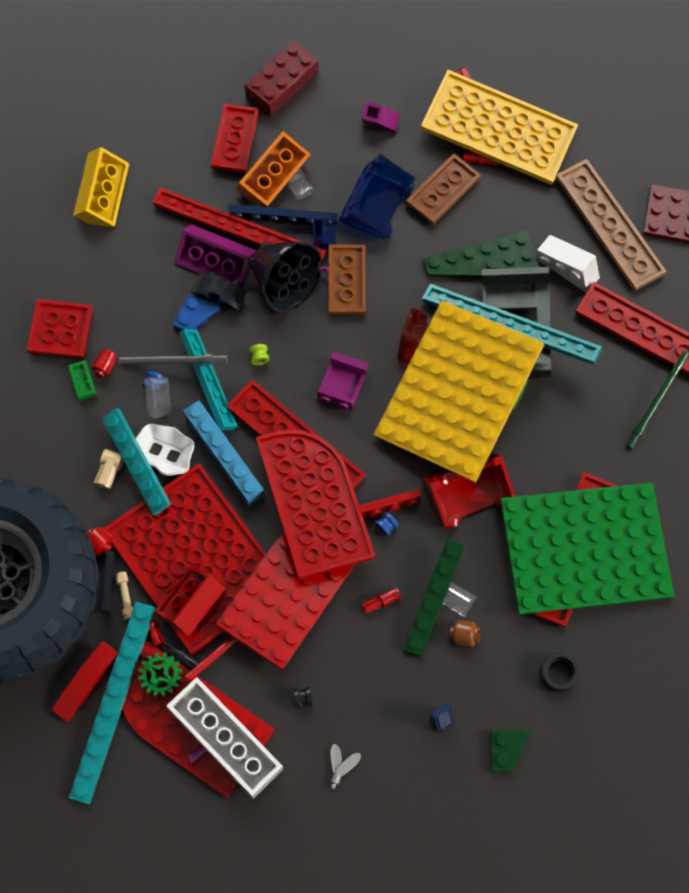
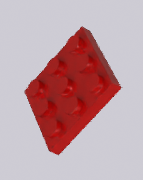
(60, 329)

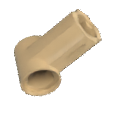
(110, 464)

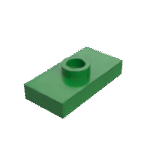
(82, 380)

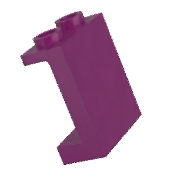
(342, 381)

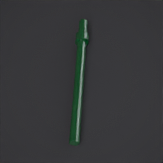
(639, 429)

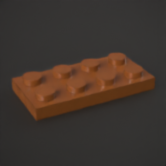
(443, 189)
(347, 280)

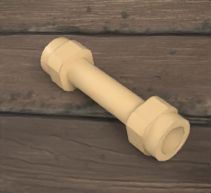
(122, 580)

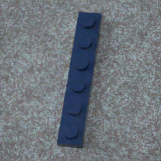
(275, 213)

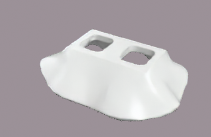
(170, 439)

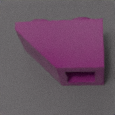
(380, 116)

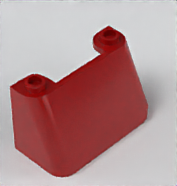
(459, 496)

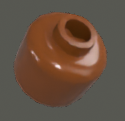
(465, 633)

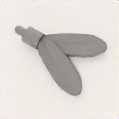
(340, 769)

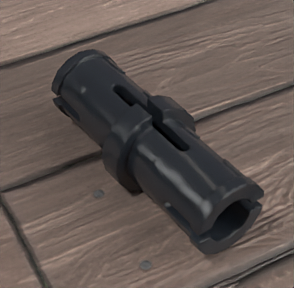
(180, 655)

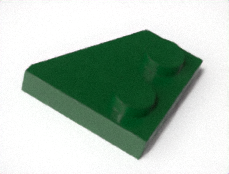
(507, 748)

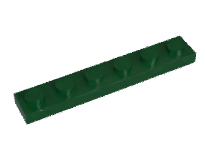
(434, 597)

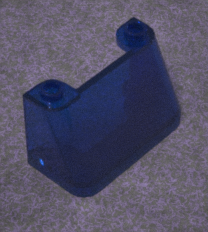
(376, 197)

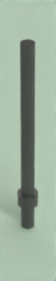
(207, 359)

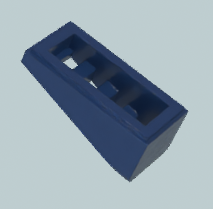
(442, 716)

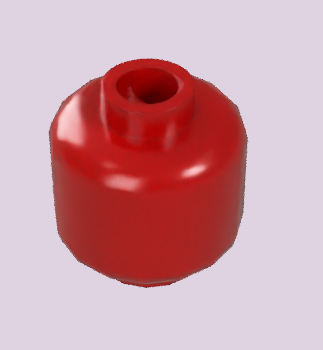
(101, 540)

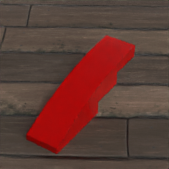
(85, 681)

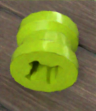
(259, 354)

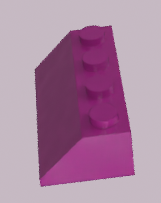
(209, 252)

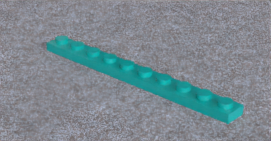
(552, 338)
(112, 703)

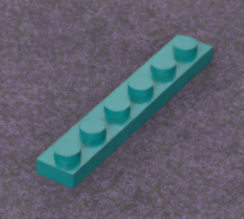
(208, 381)
(136, 461)

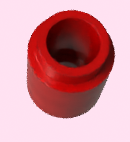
(104, 363)

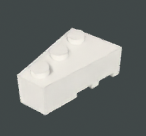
(569, 262)

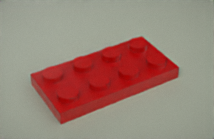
(235, 138)

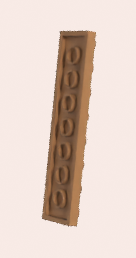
(611, 225)

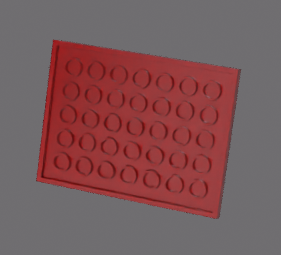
(193, 531)

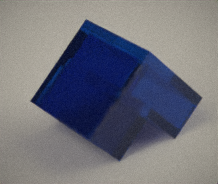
(323, 233)

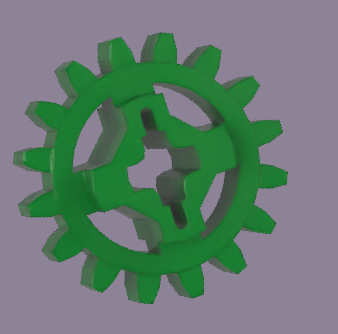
(165, 667)

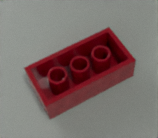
(281, 78)

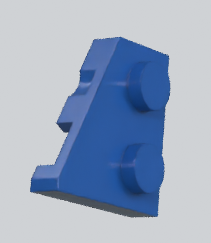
(194, 312)

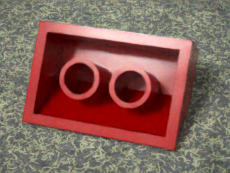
(190, 600)

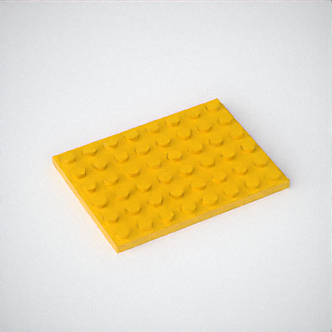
(459, 390)

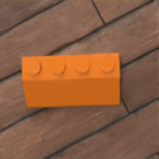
(273, 170)

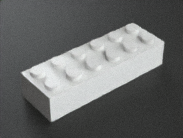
(225, 738)

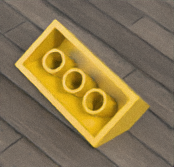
(101, 188)

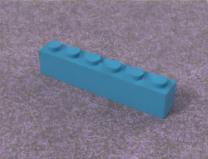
(224, 453)

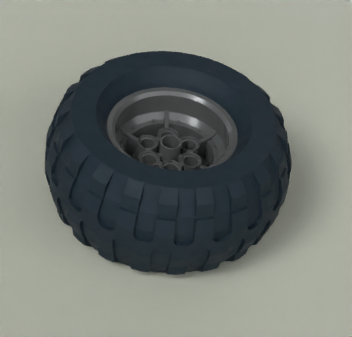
(59, 576)

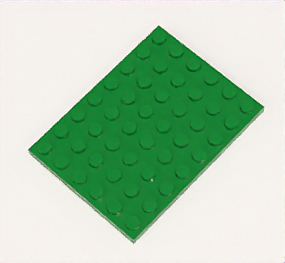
(586, 548)

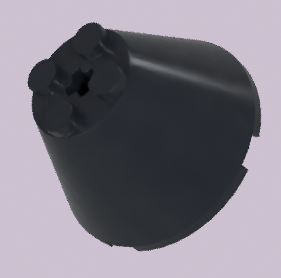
(286, 273)

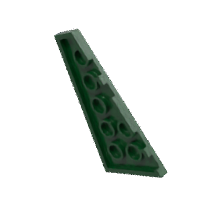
(498, 253)

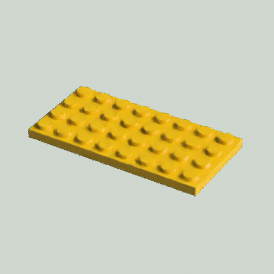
(499, 127)

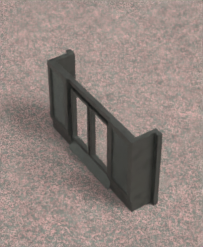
(521, 291)

